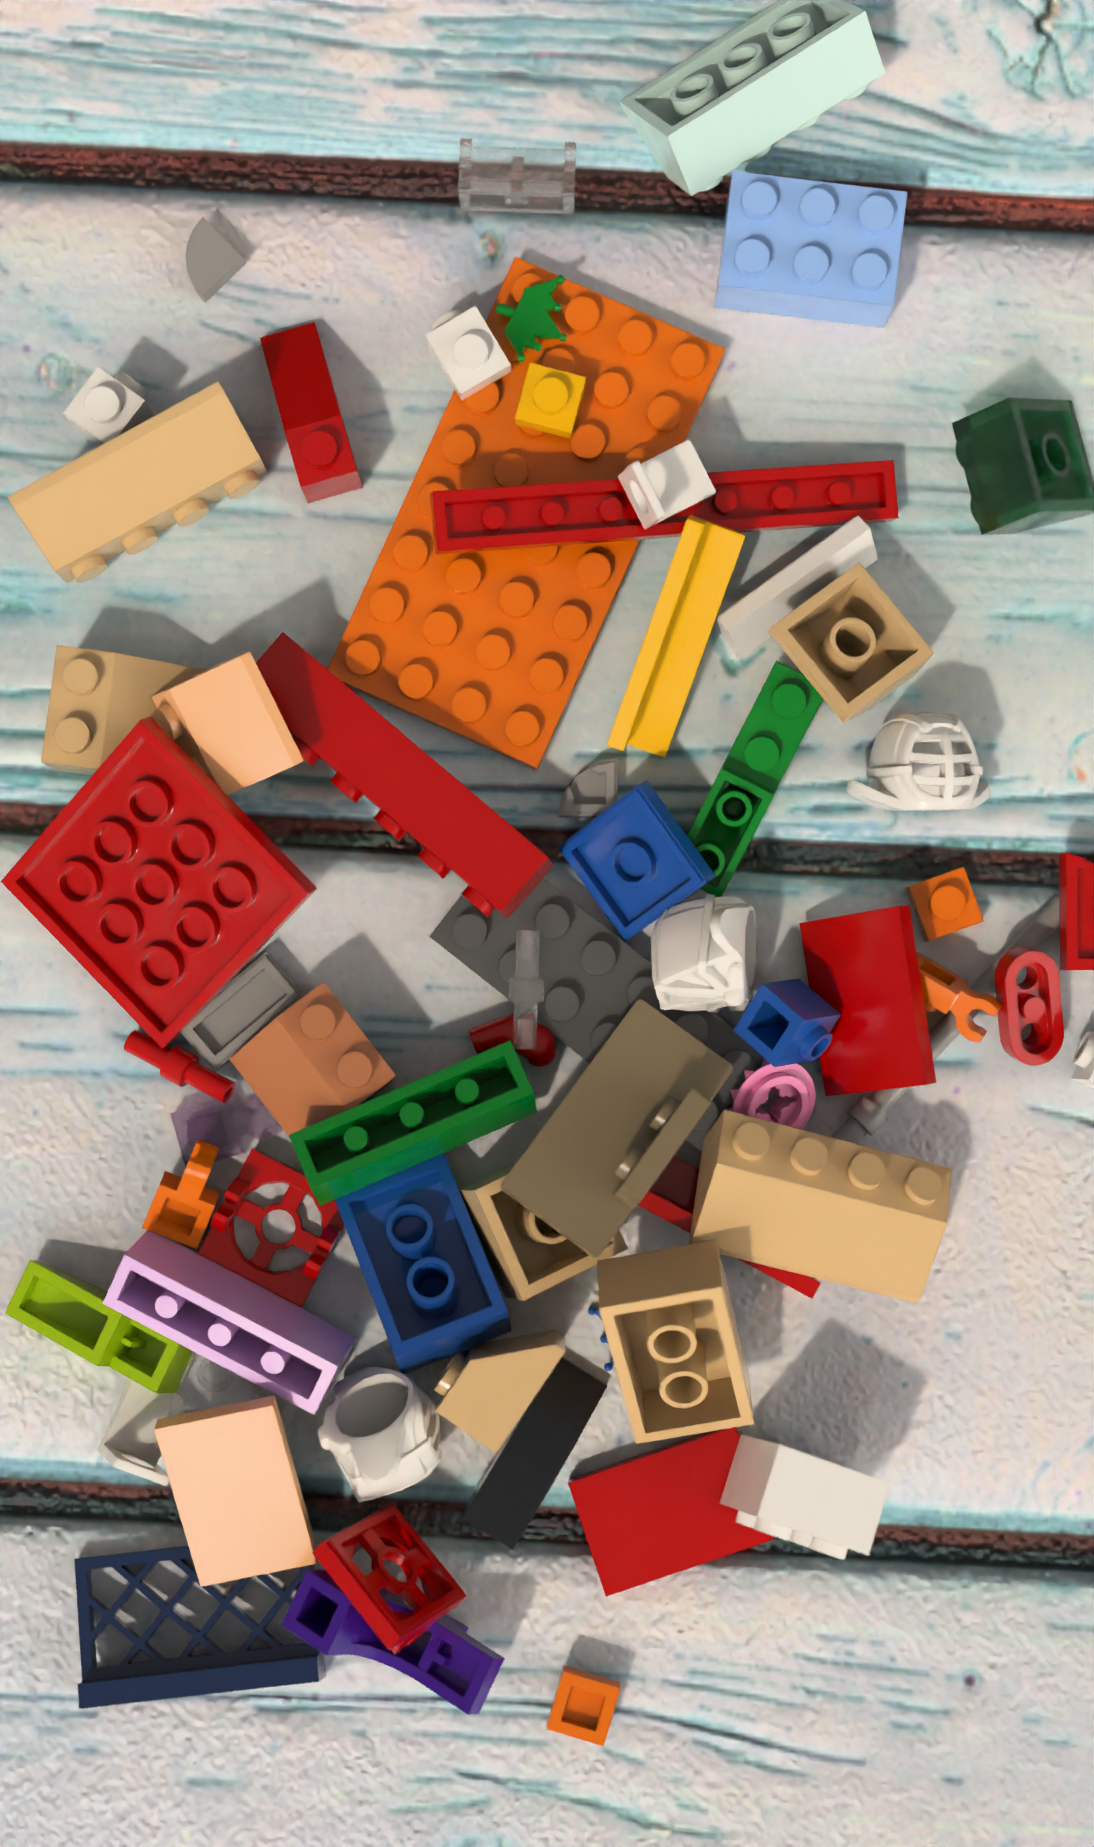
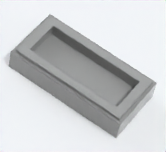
(241, 1011)

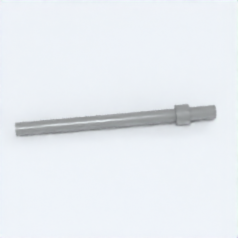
(869, 1113)

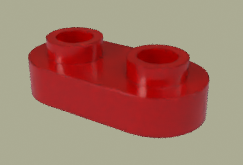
(1032, 1001)

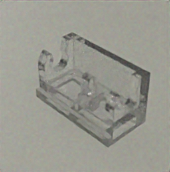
(517, 178)

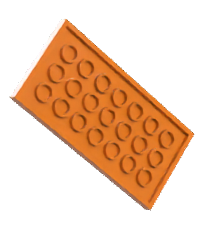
(504, 634)

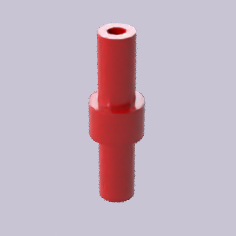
(179, 1066)

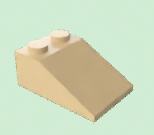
(98, 702)

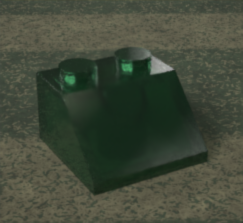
(1024, 465)

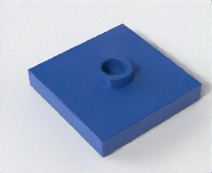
(636, 861)

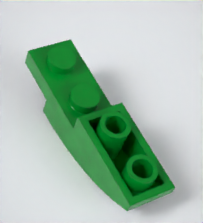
(752, 772)

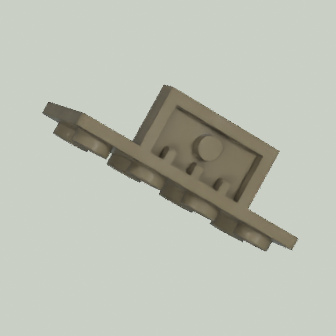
(617, 1128)

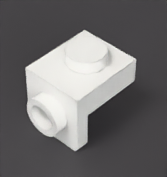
(467, 351)

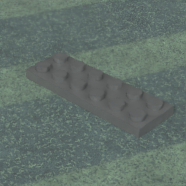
(587, 981)

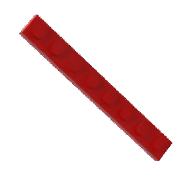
(603, 513)

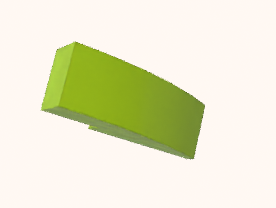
(75, 1318)

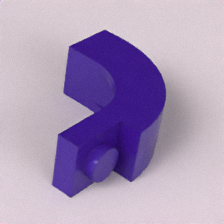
(440, 1659)

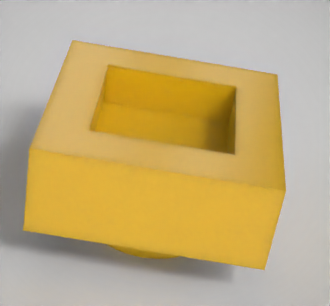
(550, 400)

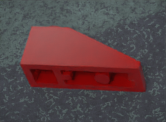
(310, 413)

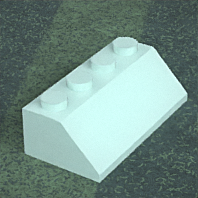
(754, 88)

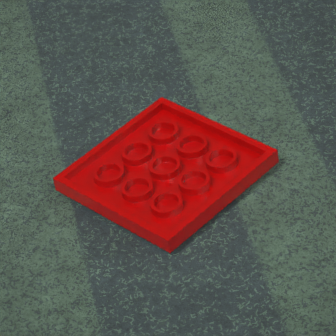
(157, 882)

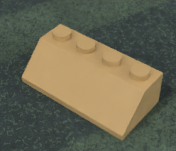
(140, 485)
(820, 1206)

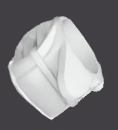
(922, 766)
(705, 954)
(381, 1432)

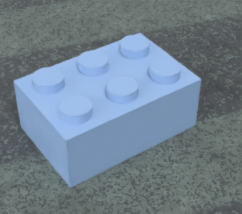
(810, 249)

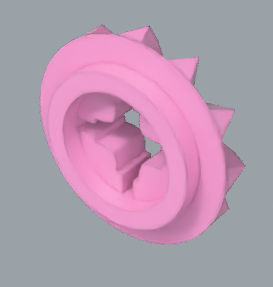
(792, 1085)

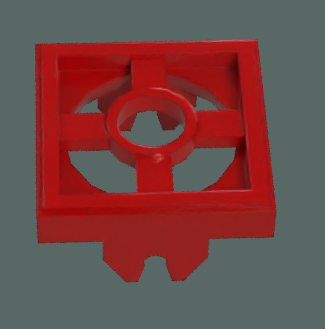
(223, 1249)
(415, 1558)

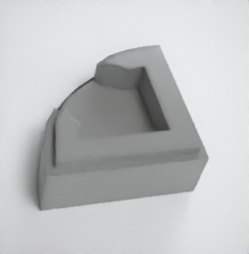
(210, 259)
(591, 791)

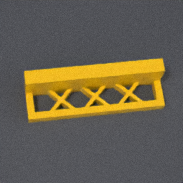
(676, 636)

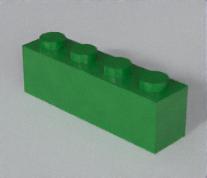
(414, 1123)

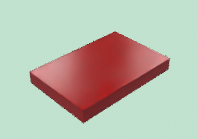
(872, 977)
(661, 1511)

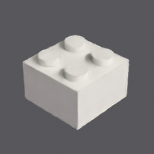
(803, 1498)

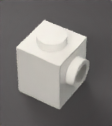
(108, 406)

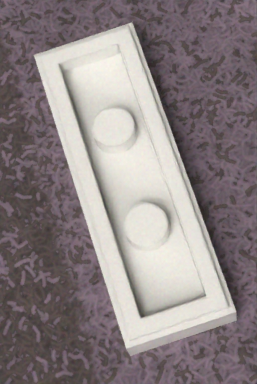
(749, 619)

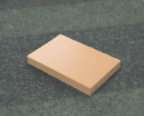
(236, 1490)

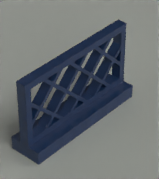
(184, 1674)

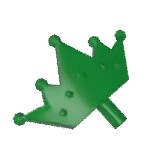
(531, 317)

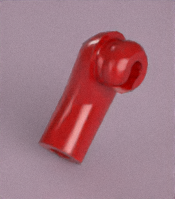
(501, 1031)

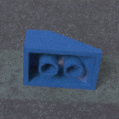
(424, 1264)

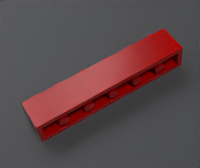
(402, 782)

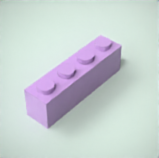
(229, 1320)

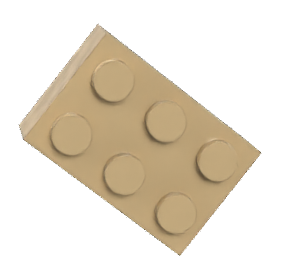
(675, 1341)

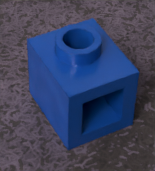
(787, 1023)

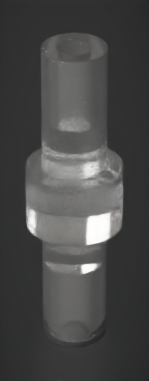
(526, 989)

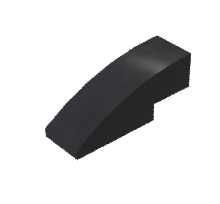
(534, 1454)

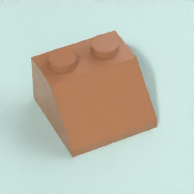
(312, 1062)

